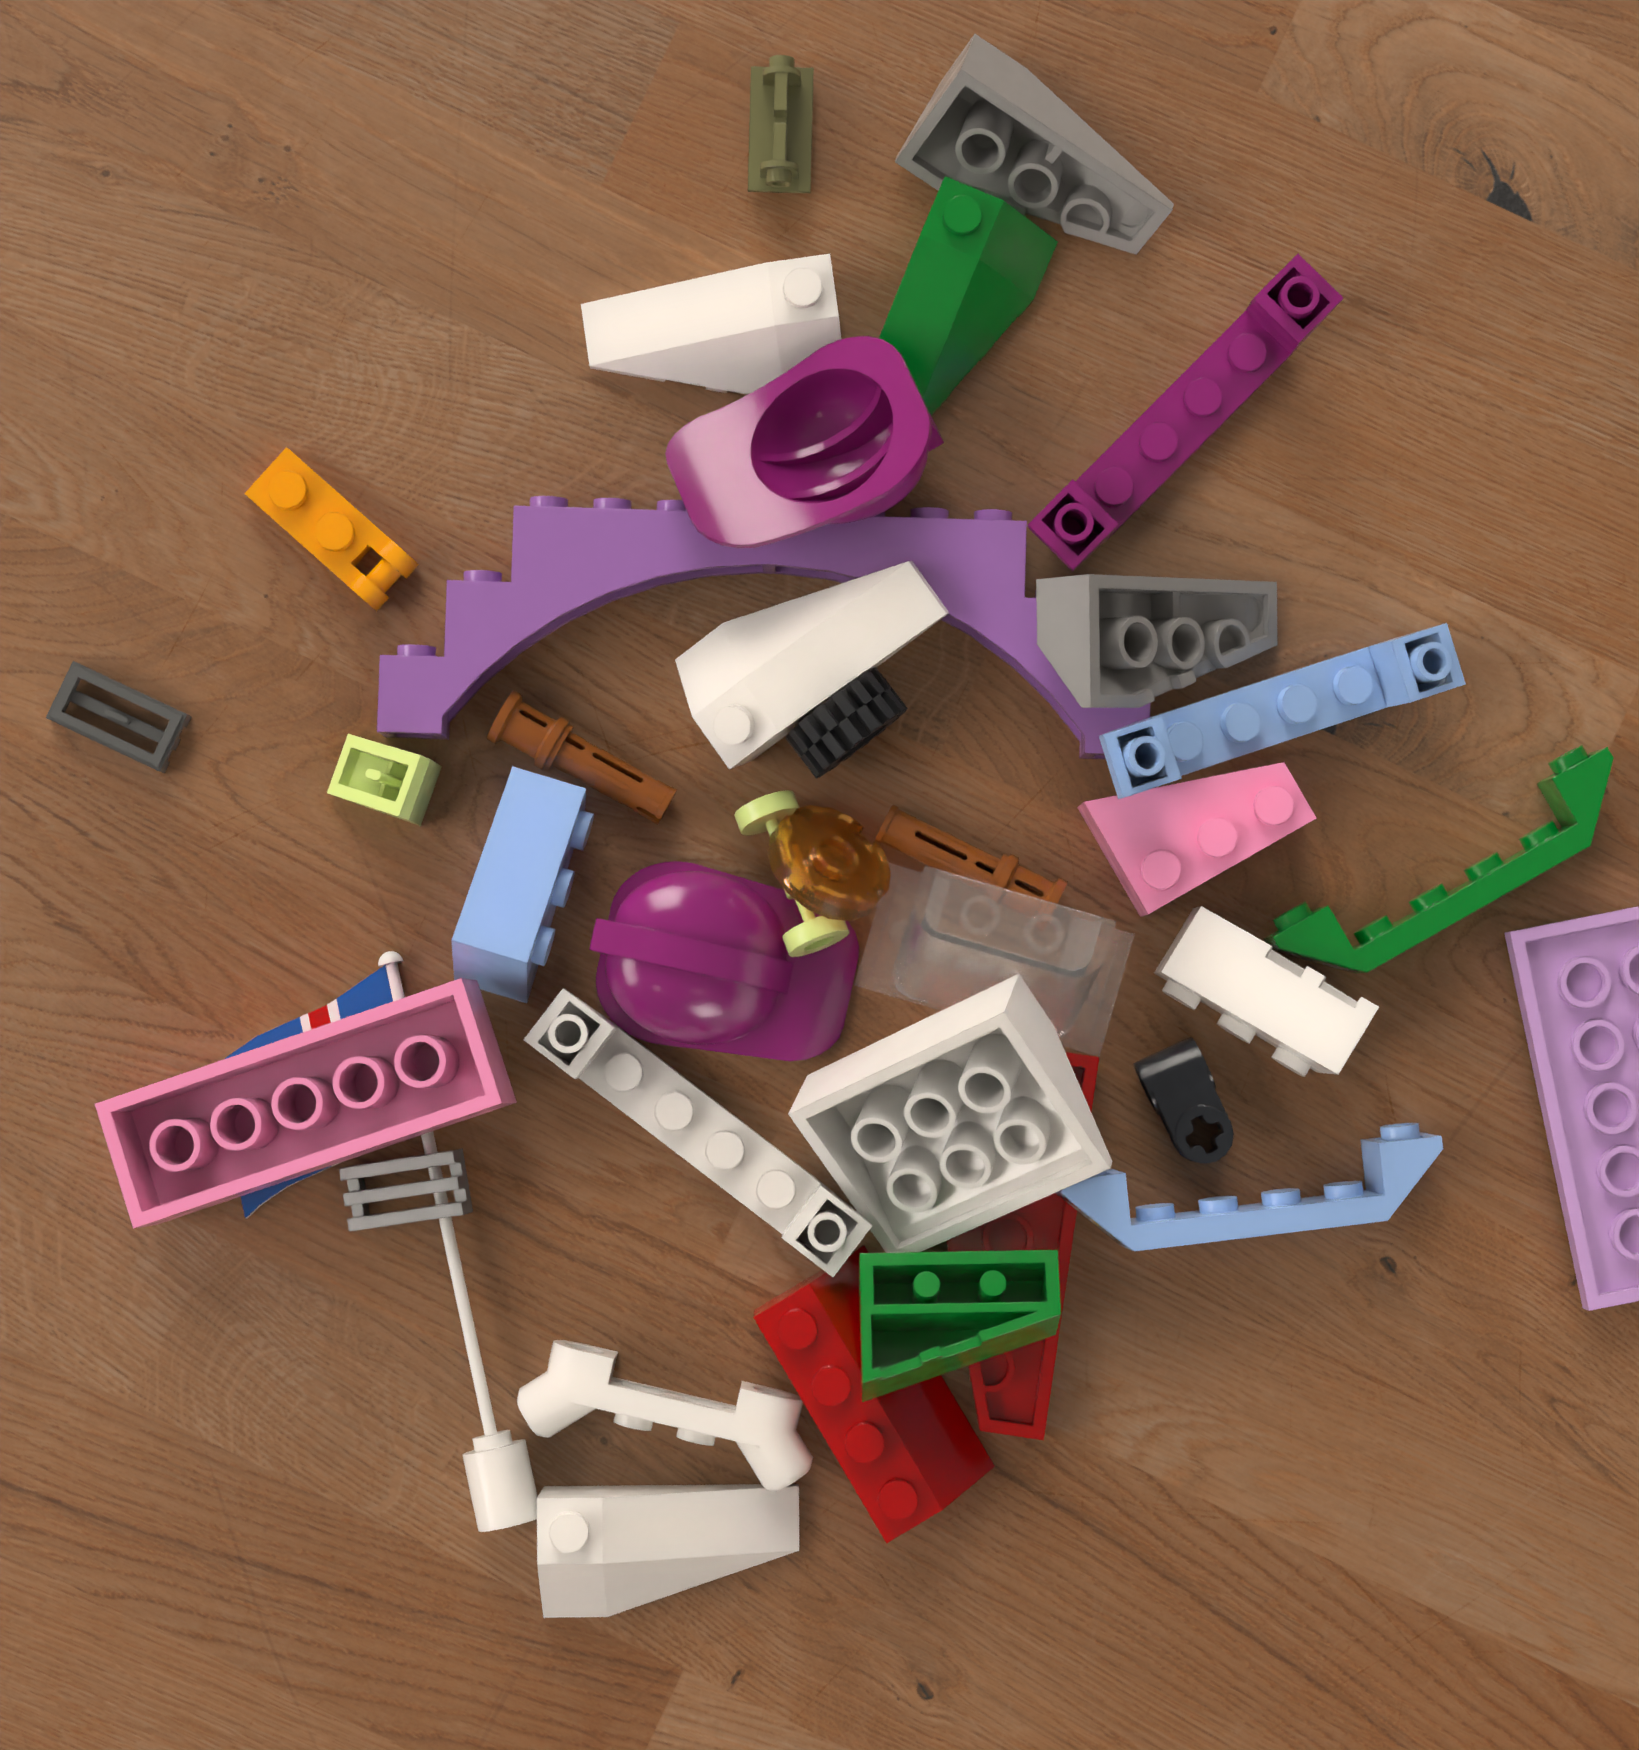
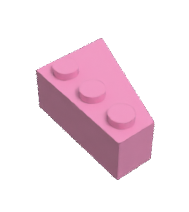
(1193, 829)

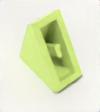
(384, 779)

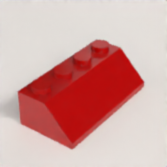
(899, 1450)

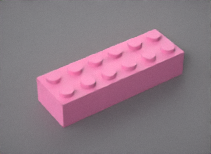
(305, 1103)

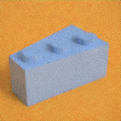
(520, 883)

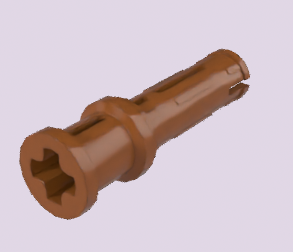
(556, 746)
(953, 855)

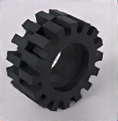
(846, 722)

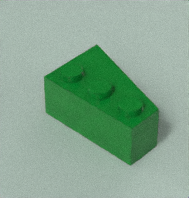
(950, 1311)

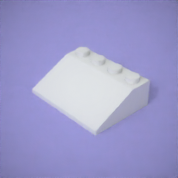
(953, 1120)

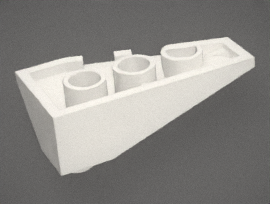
(641, 1543)

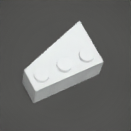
(1263, 994)

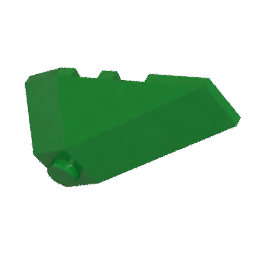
(964, 286)

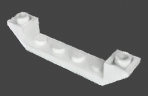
(699, 1130)

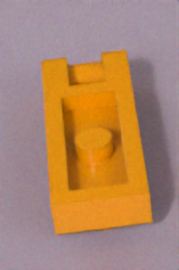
(329, 527)

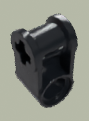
(1183, 1089)

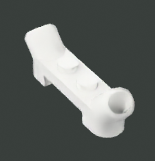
(582, 1381)

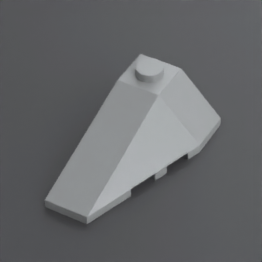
(1021, 143)
(1140, 635)

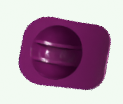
(807, 449)
(706, 967)

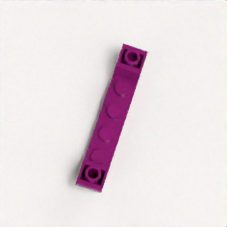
(1186, 414)

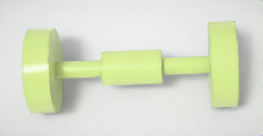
(815, 932)

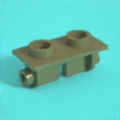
(780, 127)

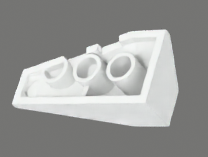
(719, 328)
(779, 664)

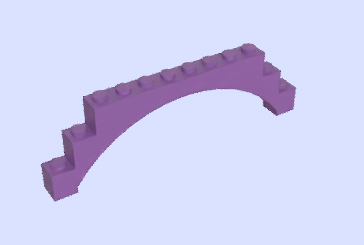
(587, 557)

